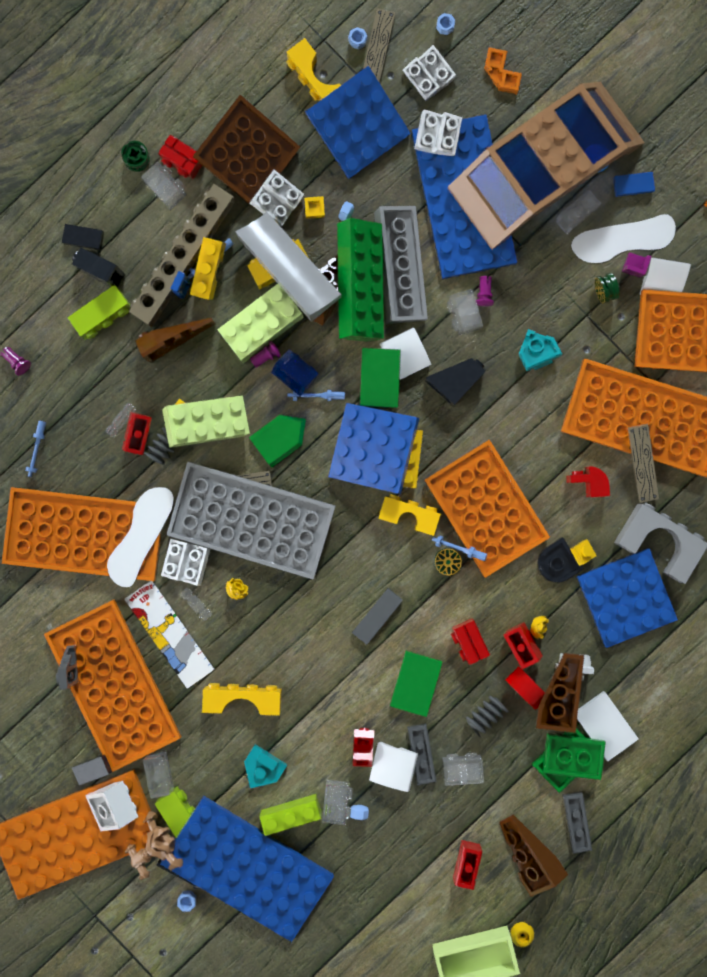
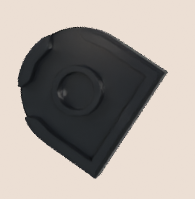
(557, 562)

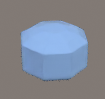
(445, 24)
(357, 38)
(346, 211)
(359, 812)
(186, 901)

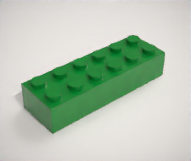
(360, 280)

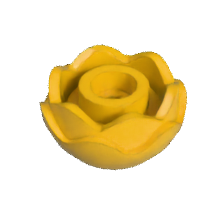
(236, 589)
(539, 627)
(522, 928)

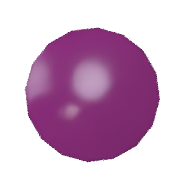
(485, 292)
(266, 354)
(17, 363)

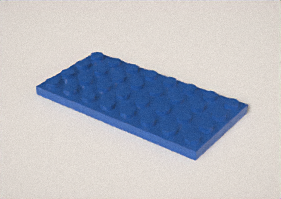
(456, 239)
(248, 869)

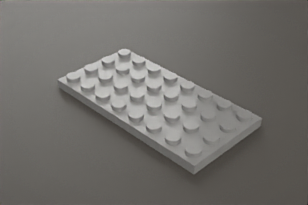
(250, 520)

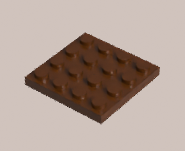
(245, 149)

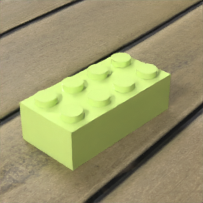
(260, 323)
(205, 421)
(477, 955)

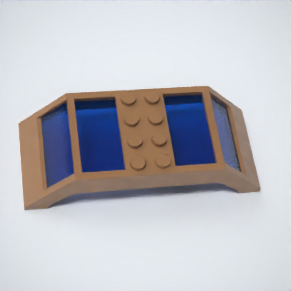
(543, 161)

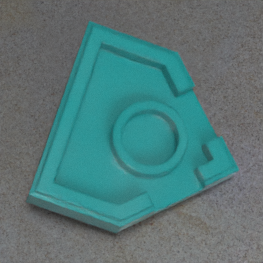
(538, 350)
(263, 767)

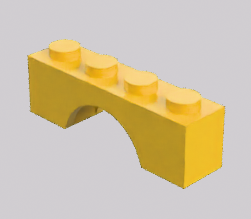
(303, 59)
(265, 699)

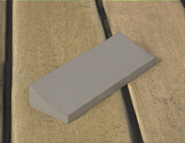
(402, 265)
(288, 266)

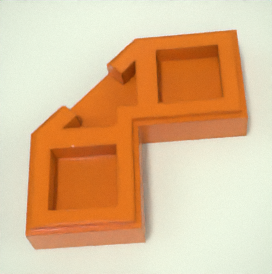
(503, 79)

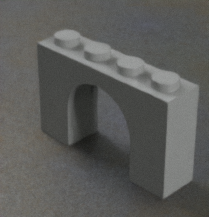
(688, 546)

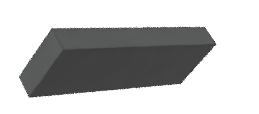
(377, 616)
(420, 744)
(577, 822)

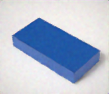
(634, 184)
(181, 285)

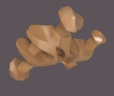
(158, 845)

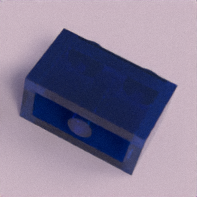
(294, 372)

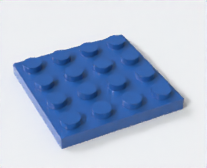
(358, 122)
(373, 448)
(627, 597)

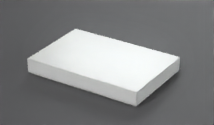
(605, 722)

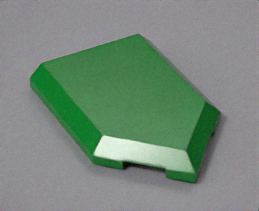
(279, 438)

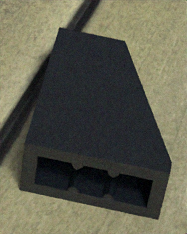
(97, 267)
(456, 380)

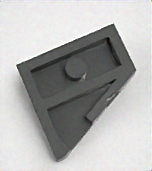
(67, 671)

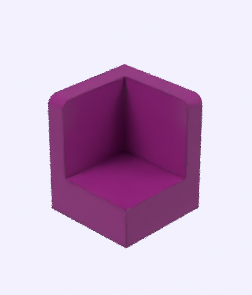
(636, 264)

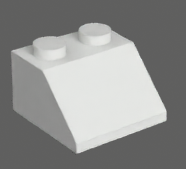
(112, 806)

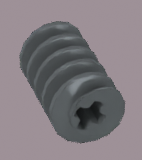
(161, 448)
(486, 715)

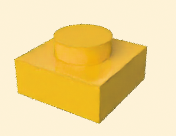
(314, 207)
(583, 552)

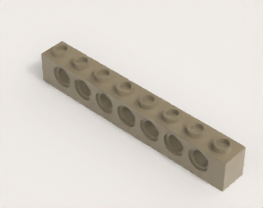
(224, 203)

